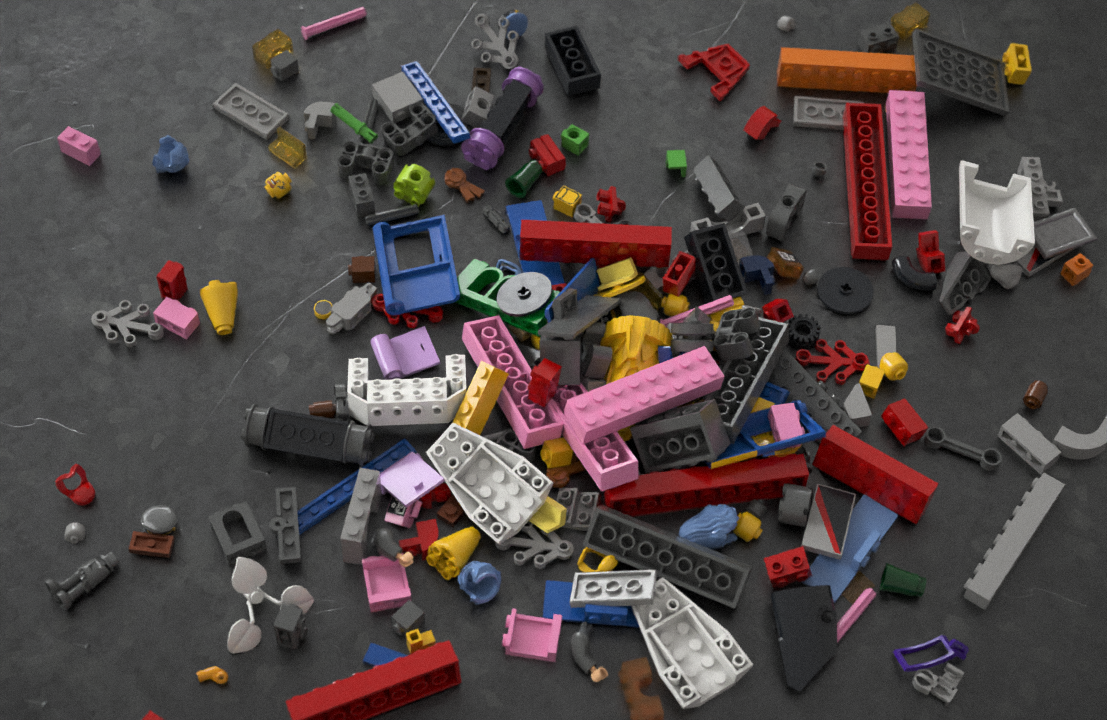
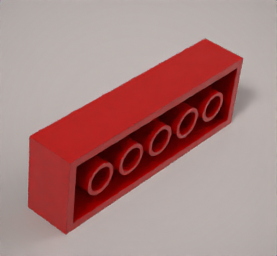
(875, 474)

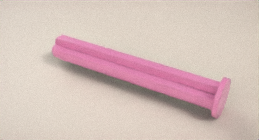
(333, 22)
(708, 309)
(854, 612)

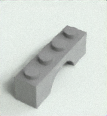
(749, 219)

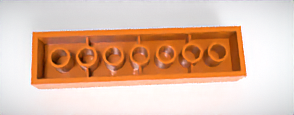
(845, 70)

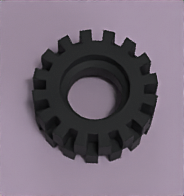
(807, 324)

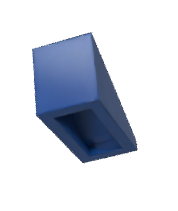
(664, 353)

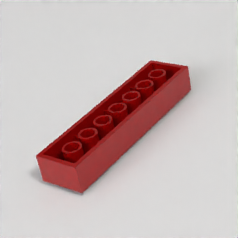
(605, 242)
(381, 687)

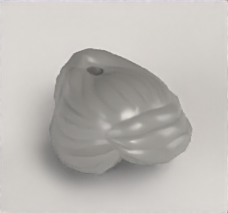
(1006, 274)

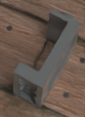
(245, 548)

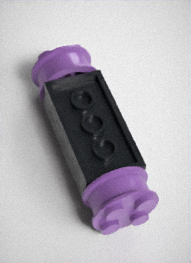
(488, 140)

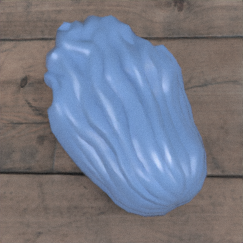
(711, 526)

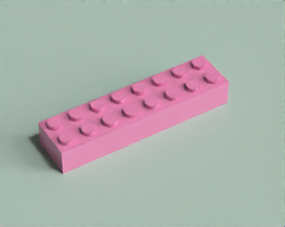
(908, 155)
(492, 343)
(643, 394)
(605, 458)

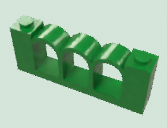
(480, 274)

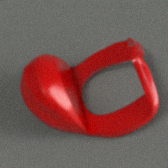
(83, 493)

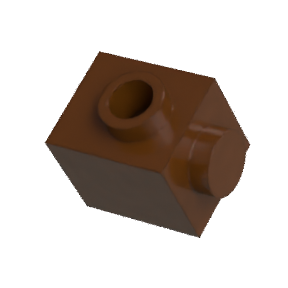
(362, 269)

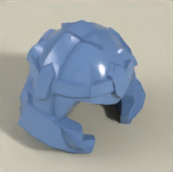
(171, 156)
(480, 581)

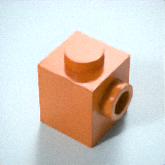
(1076, 269)

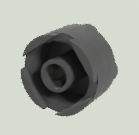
(795, 505)

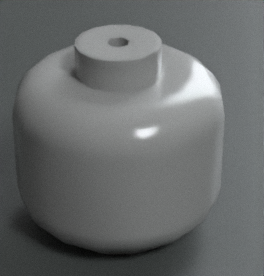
(786, 23)
(75, 532)

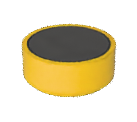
(322, 309)

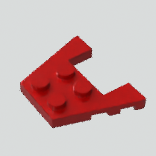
(723, 63)

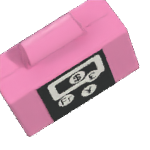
(400, 514)

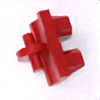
(611, 205)
(965, 325)

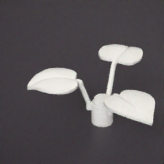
(246, 580)

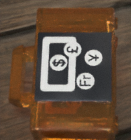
(785, 263)

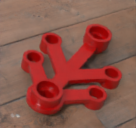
(435, 314)
(834, 360)

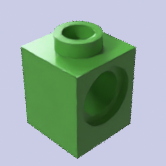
(574, 139)

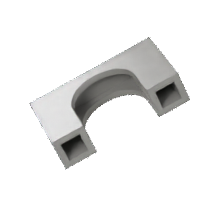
(365, 498)

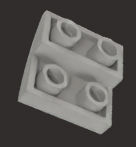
(579, 507)

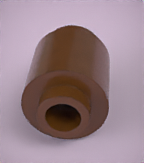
(1035, 394)
(323, 409)

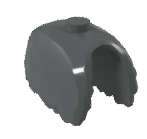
(635, 304)

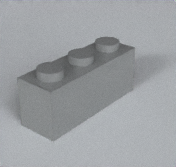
(1029, 443)

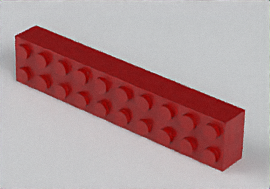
(867, 182)
(705, 486)

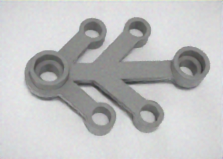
(498, 43)
(125, 323)
(537, 546)

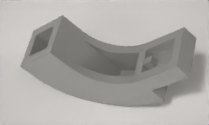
(1081, 445)

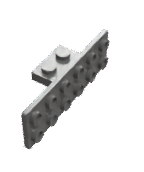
(573, 316)
(819, 403)

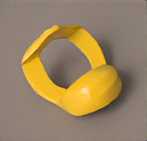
(607, 564)

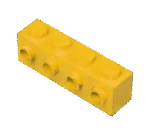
(480, 397)

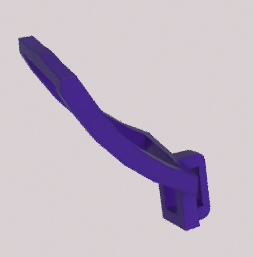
(951, 646)

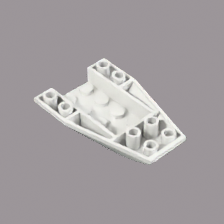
(489, 481)
(689, 647)

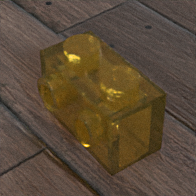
(270, 46)

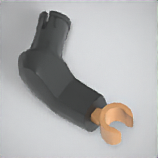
(388, 548)
(581, 653)

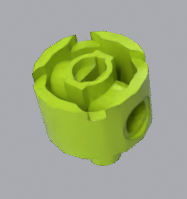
(413, 184)

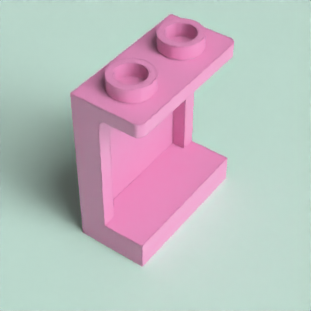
(385, 583)
(532, 636)

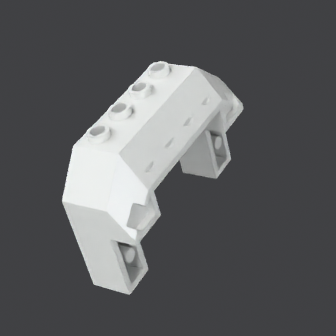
(406, 400)

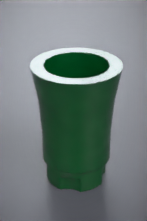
(523, 179)
(901, 581)

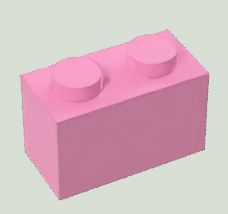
(79, 146)
(176, 317)
(785, 422)

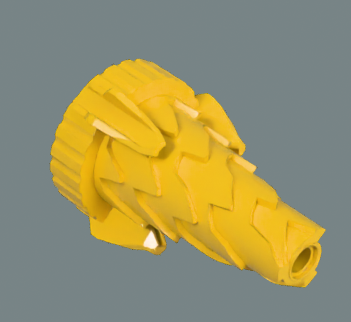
(634, 349)

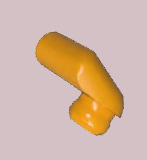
(213, 673)

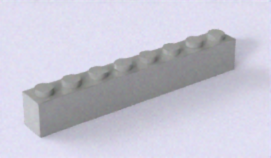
(1013, 541)

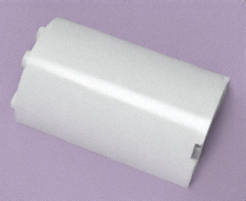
(995, 218)

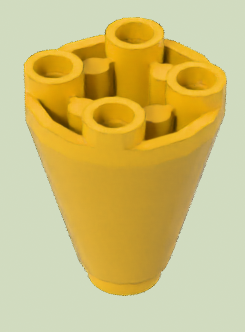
(220, 304)
(453, 552)

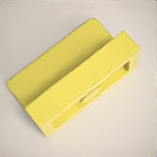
(616, 273)
(549, 516)

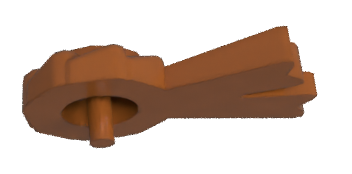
(456, 179)
(561, 475)

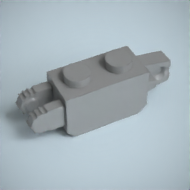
(351, 308)

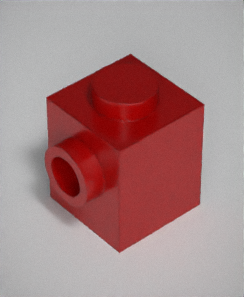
(777, 310)

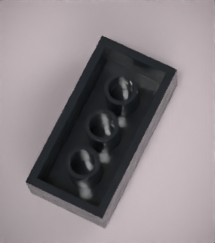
(572, 60)
(715, 263)

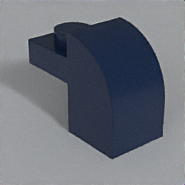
(758, 269)

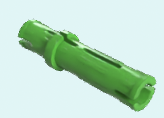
(359, 127)

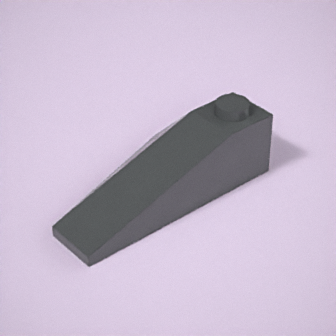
(963, 281)

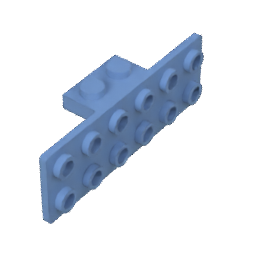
(866, 529)

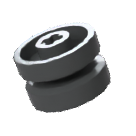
(691, 335)

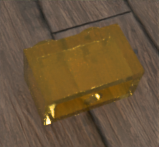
(909, 19)

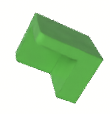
(676, 160)

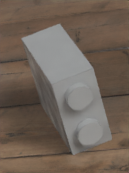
(396, 96)

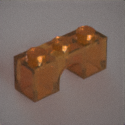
(635, 676)

